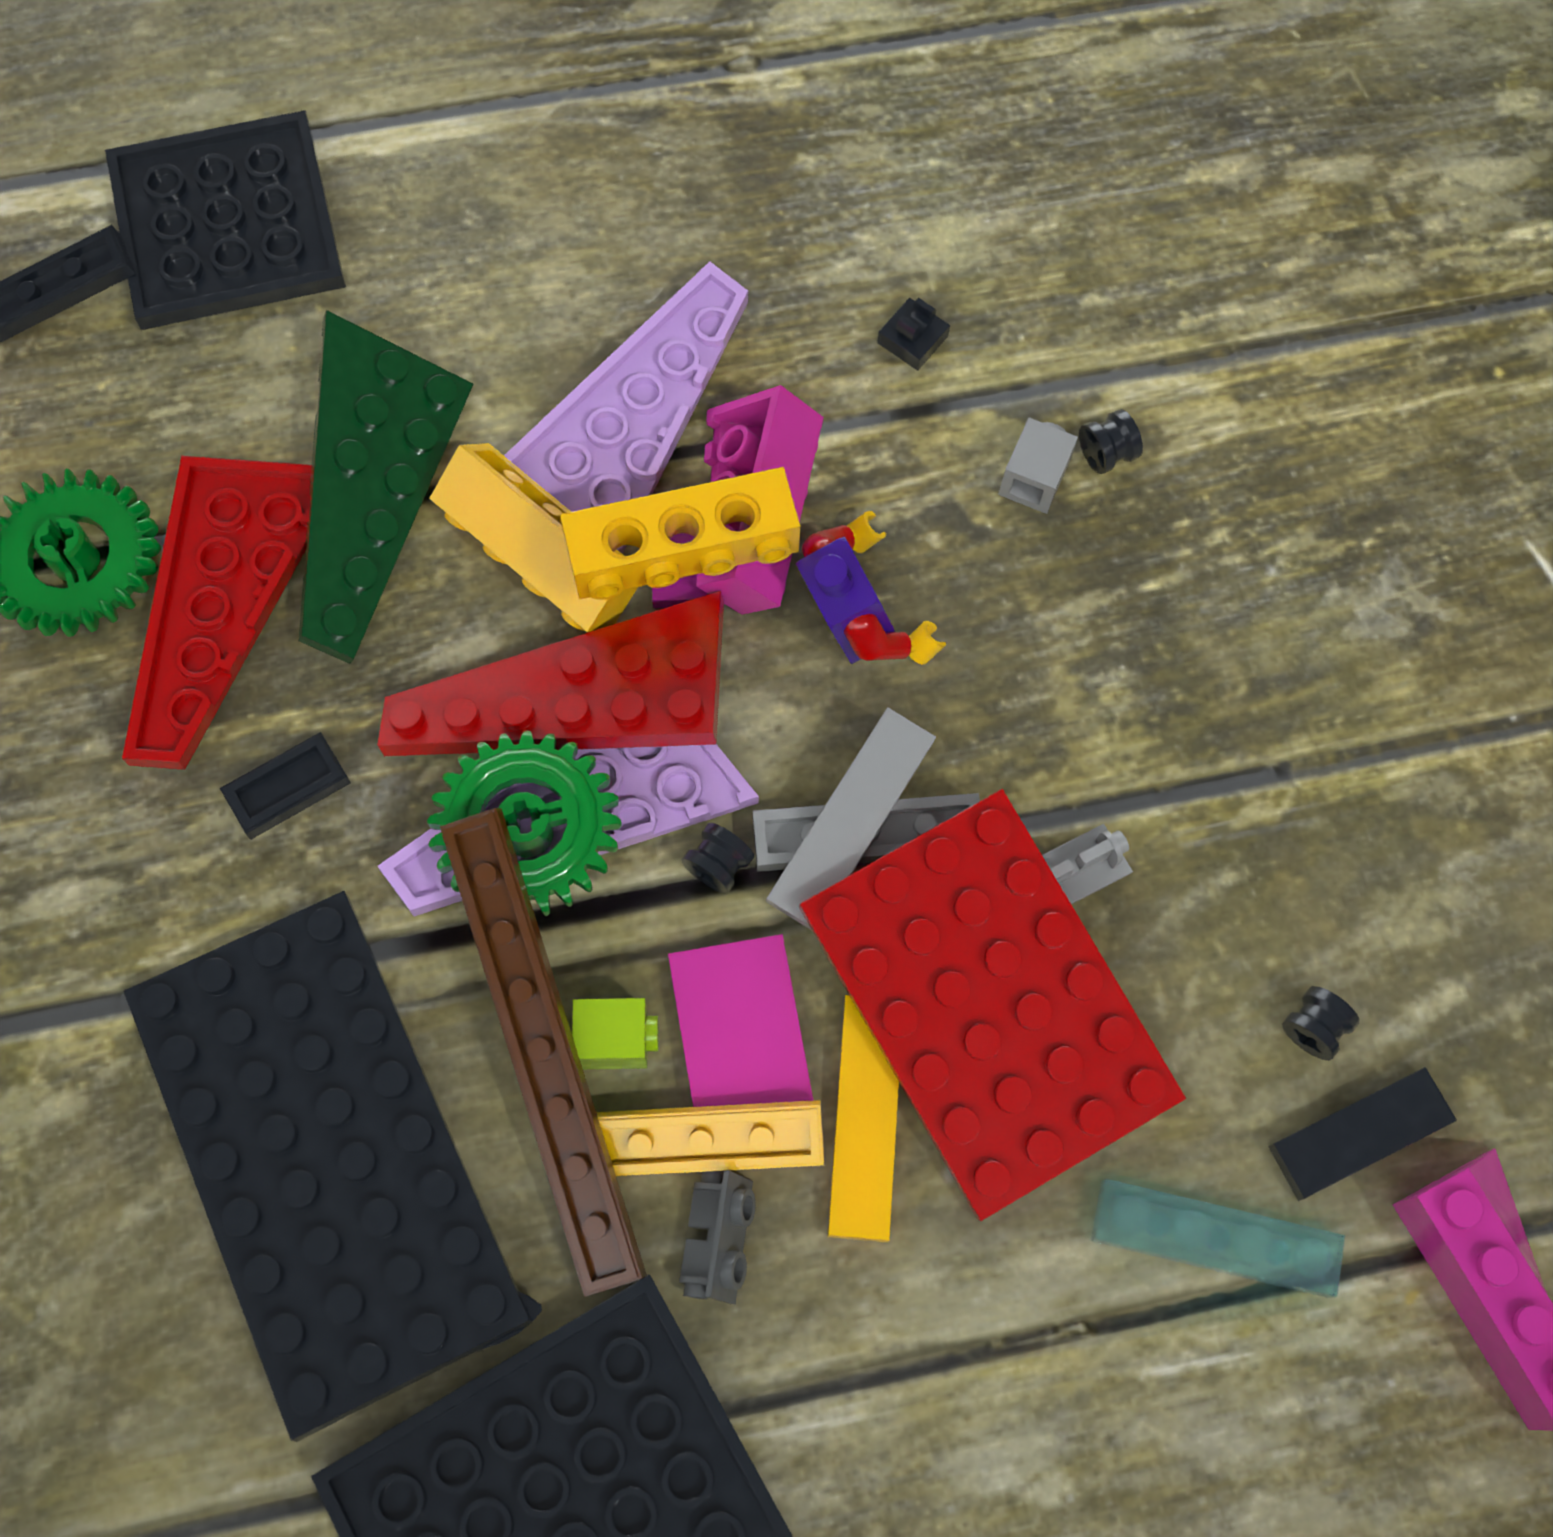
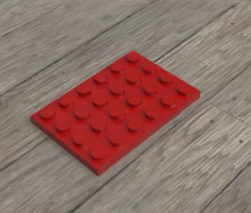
(991, 1004)

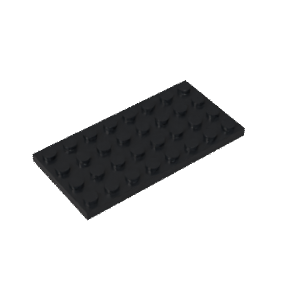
(324, 1165)

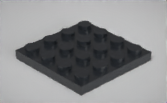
(224, 219)

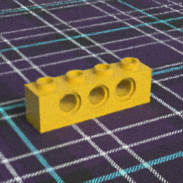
(699, 510)

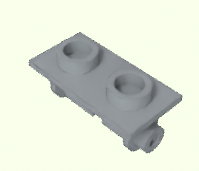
(1089, 862)

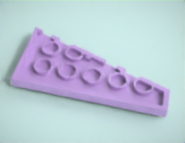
(656, 793)

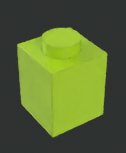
(614, 1033)

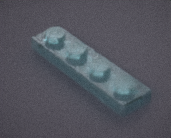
(1218, 1238)

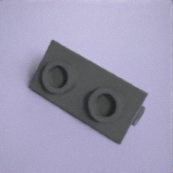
(718, 1266)

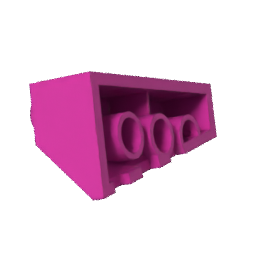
(752, 437)
(1489, 1273)

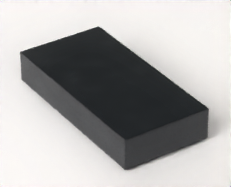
(285, 786)

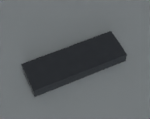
(62, 281)
(1362, 1134)

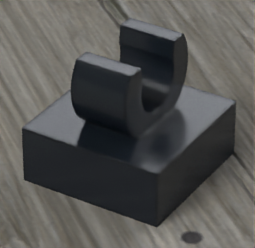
(914, 333)

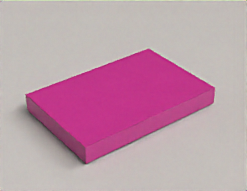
(740, 1024)

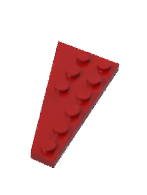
(221, 571)
(609, 688)

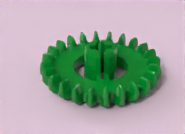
(42, 528)
(580, 808)

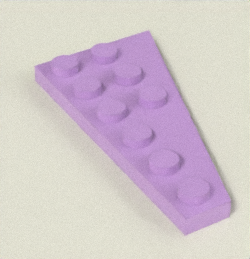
(630, 412)

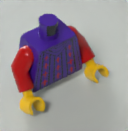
(850, 601)

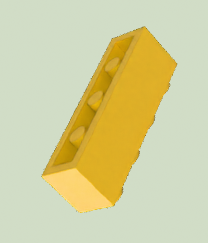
(520, 529)

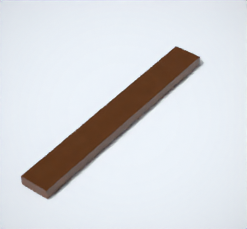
(543, 1052)

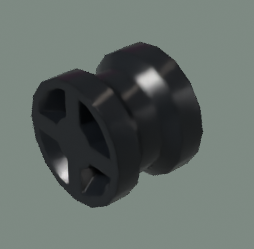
(1110, 441)
(717, 858)
(1320, 1023)

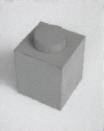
(1038, 465)

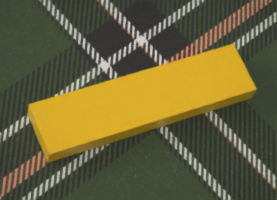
(863, 1136)
(714, 1138)

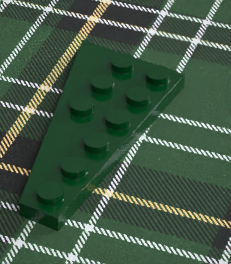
(373, 459)

